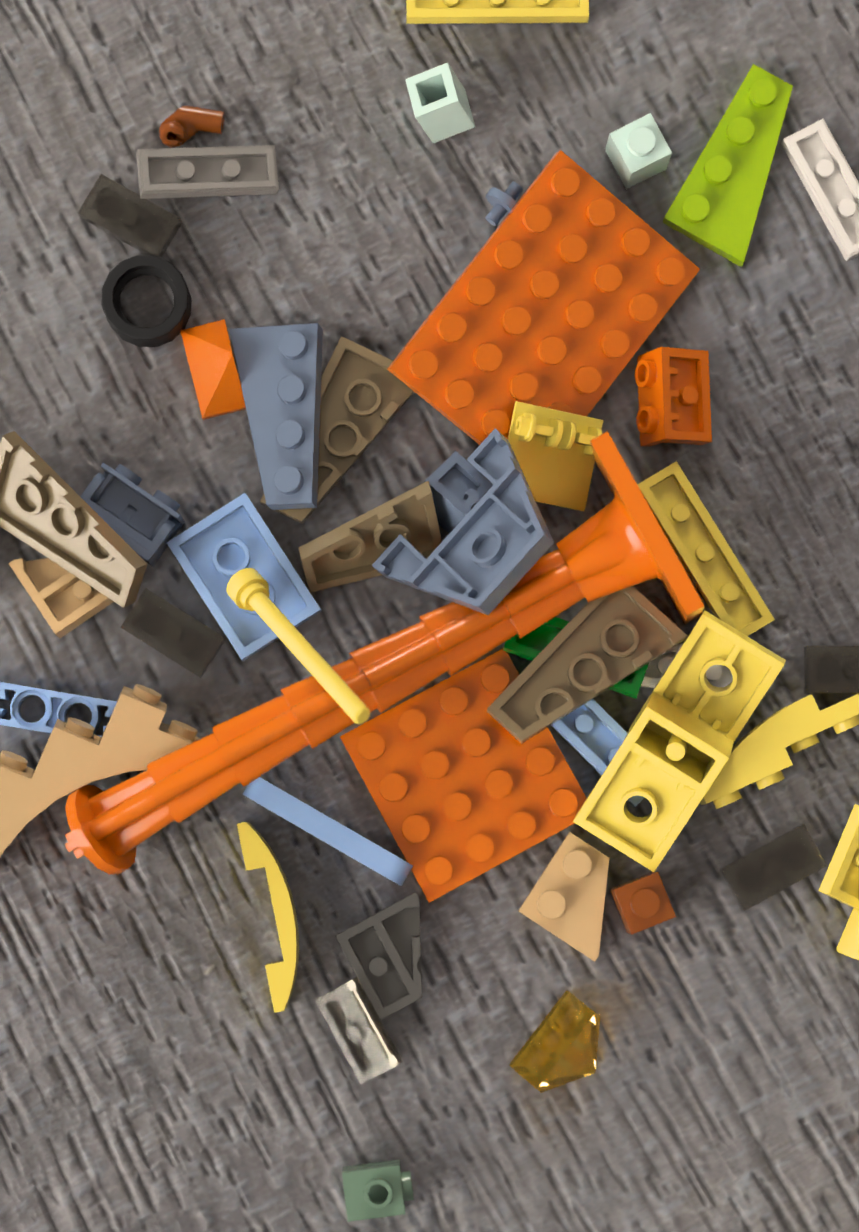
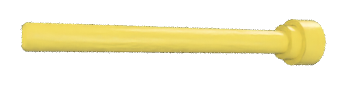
(251, 593)

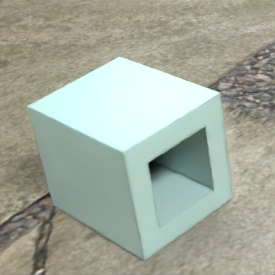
(440, 103)
(638, 151)

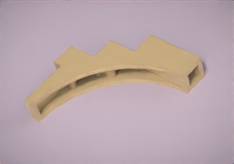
(80, 757)

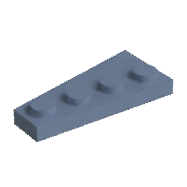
(282, 400)

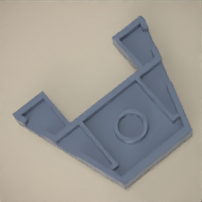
(489, 545)

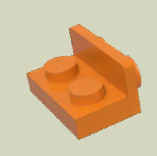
(673, 397)

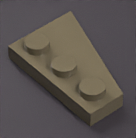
(352, 548)

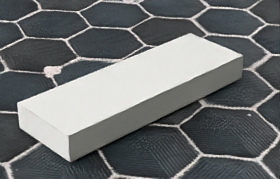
(828, 183)

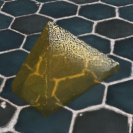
(561, 1046)

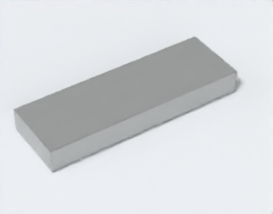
(207, 171)

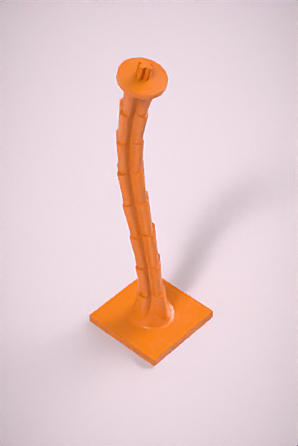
(598, 558)

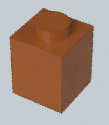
(642, 903)

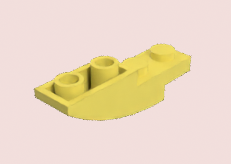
(762, 751)

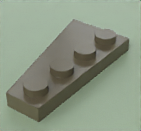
(354, 408)
(62, 526)
(585, 659)

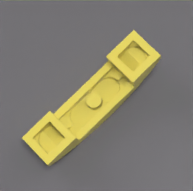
(280, 974)

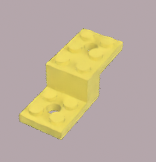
(679, 741)

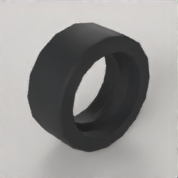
(136, 267)

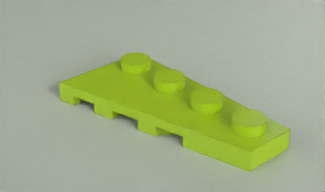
(730, 176)

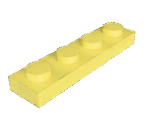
(496, 11)
(704, 551)

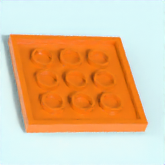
(458, 782)

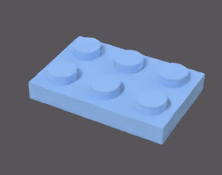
(230, 542)

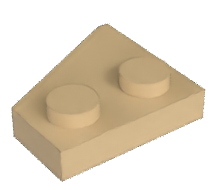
(59, 594)
(571, 896)

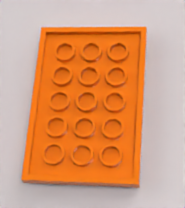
(545, 307)

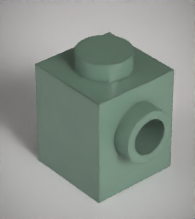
(376, 1190)

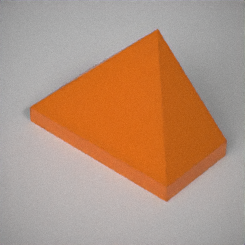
(213, 369)

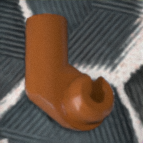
(187, 122)

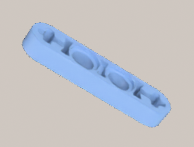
(55, 707)
(328, 830)

